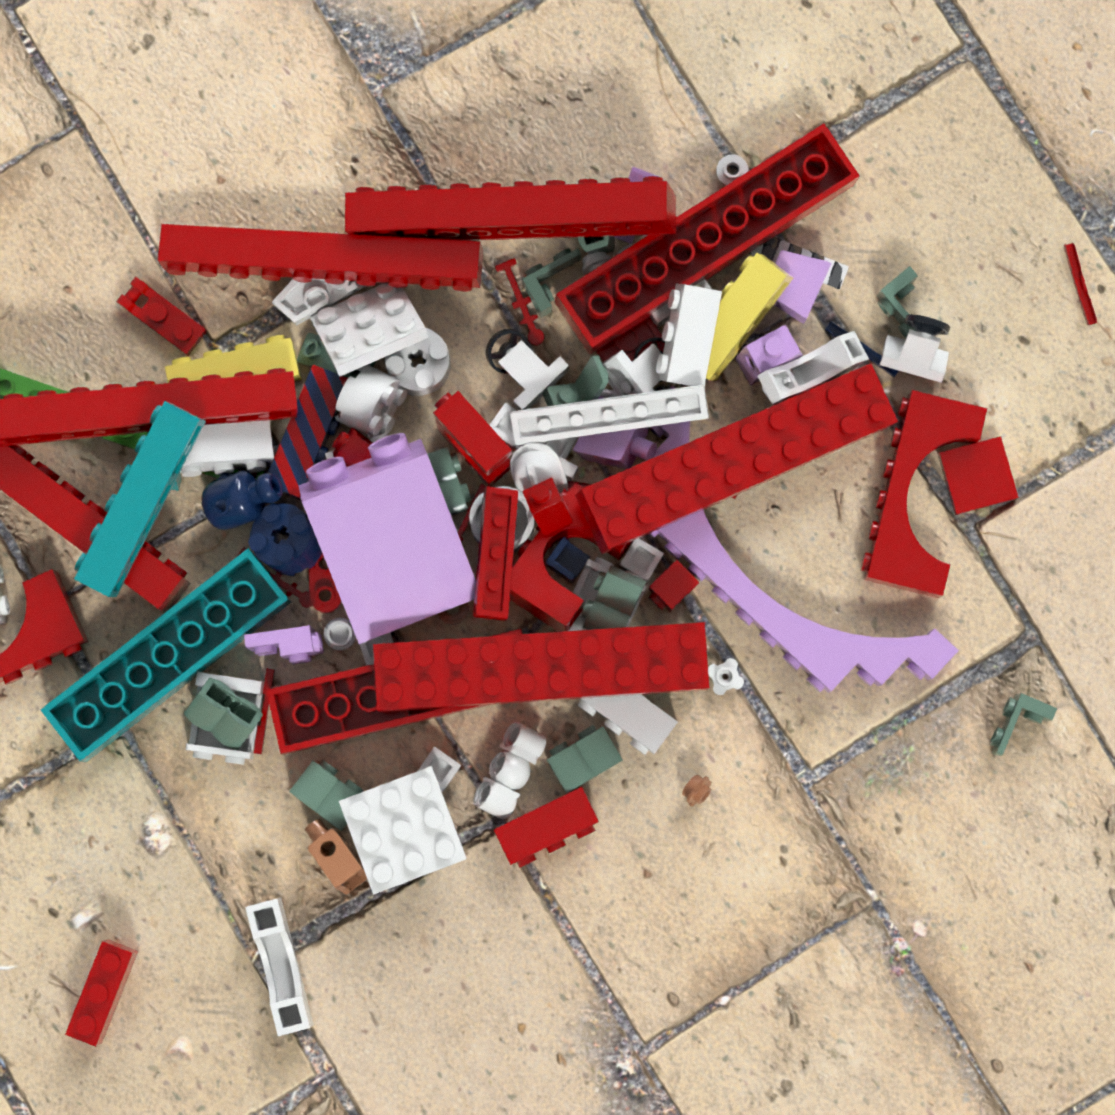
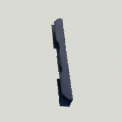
(874, 357)

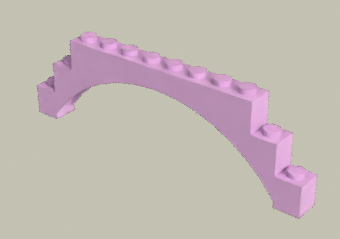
(819, 650)

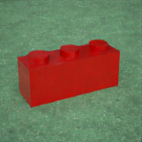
(547, 827)
(101, 992)

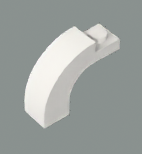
(813, 368)

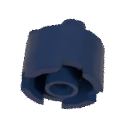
(284, 539)

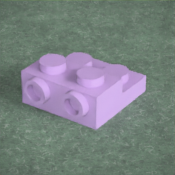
(293, 643)

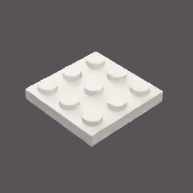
(368, 327)
(402, 830)

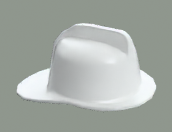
(535, 464)

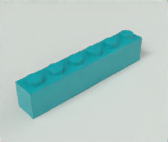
(139, 499)

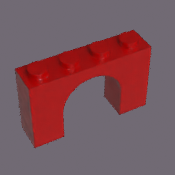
(472, 437)
(533, 586)

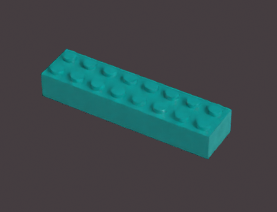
(165, 656)

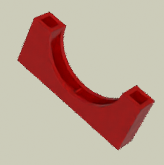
(895, 552)
(47, 630)

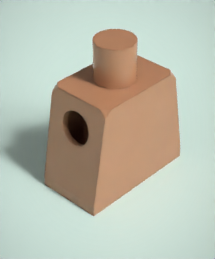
(342, 867)

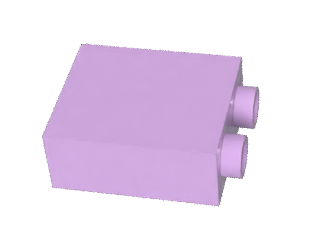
(387, 537)

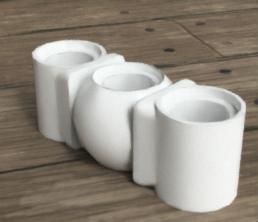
(509, 770)

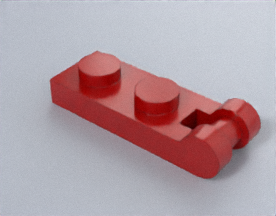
(162, 317)

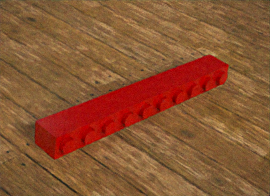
(321, 256)
(129, 409)

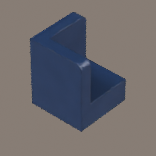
(567, 560)

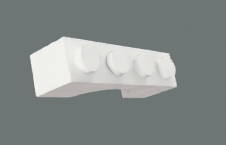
(280, 965)

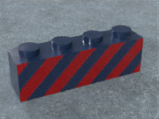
(309, 432)

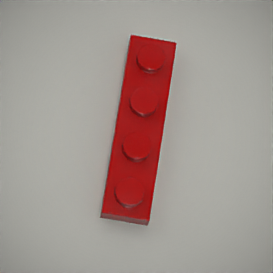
(495, 553)

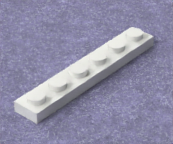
(609, 414)

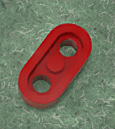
(319, 581)

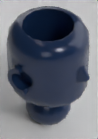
(238, 498)

